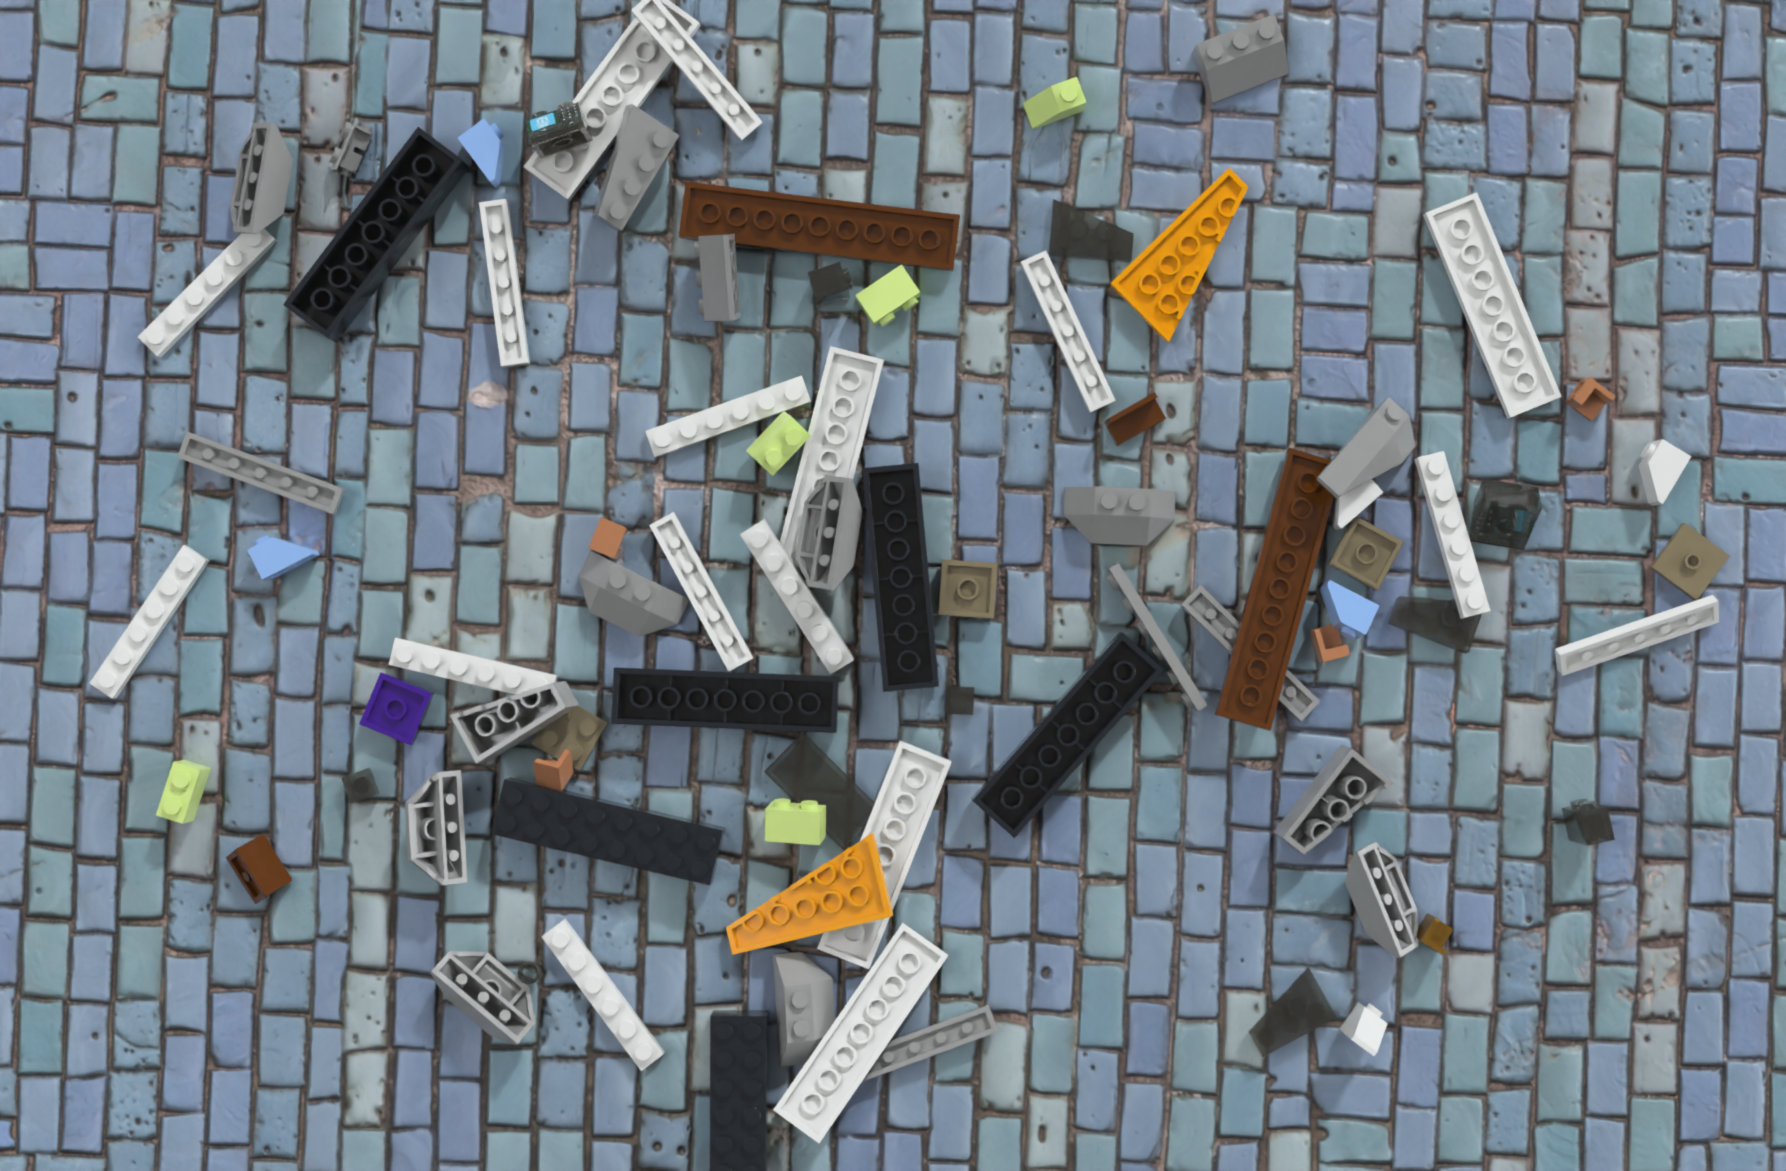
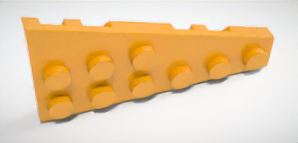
(1172, 266)
(830, 898)

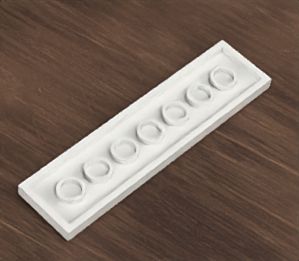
(621, 79)
(1492, 305)
(835, 431)
(898, 826)
(860, 1033)

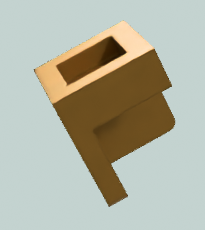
(1433, 933)

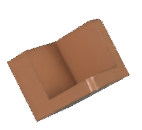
(1589, 398)
(608, 538)
(1328, 643)
(554, 773)

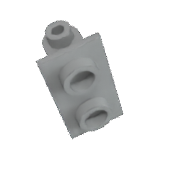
(353, 137)

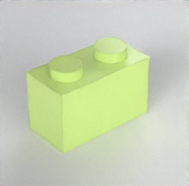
(888, 296)
(778, 443)
(183, 791)
(795, 822)

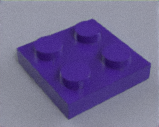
(396, 708)

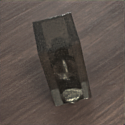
(830, 284)
(1587, 822)

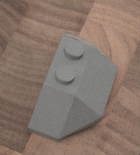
(260, 180)
(1119, 514)
(829, 532)
(629, 597)
(437, 828)
(1383, 899)
(486, 993)
(802, 1006)

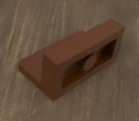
(1134, 419)
(259, 868)

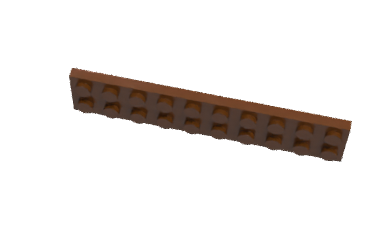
(821, 226)
(1276, 593)

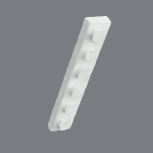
(697, 67)
(504, 283)
(205, 291)
(1067, 331)
(728, 416)
(1452, 534)
(701, 591)
(797, 596)
(149, 622)
(1637, 635)
(466, 667)
(603, 994)

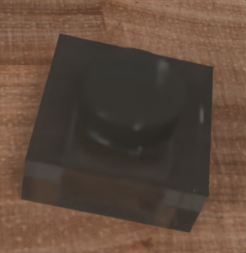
(959, 700)
(360, 785)

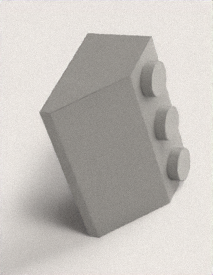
(1241, 59)
(718, 277)

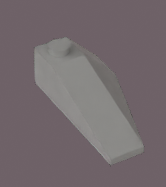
(1374, 448)

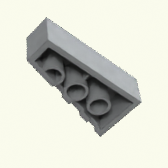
(635, 160)
(510, 720)
(1331, 799)

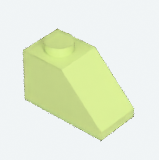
(1055, 103)

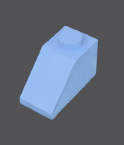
(486, 149)
(277, 556)
(1348, 610)

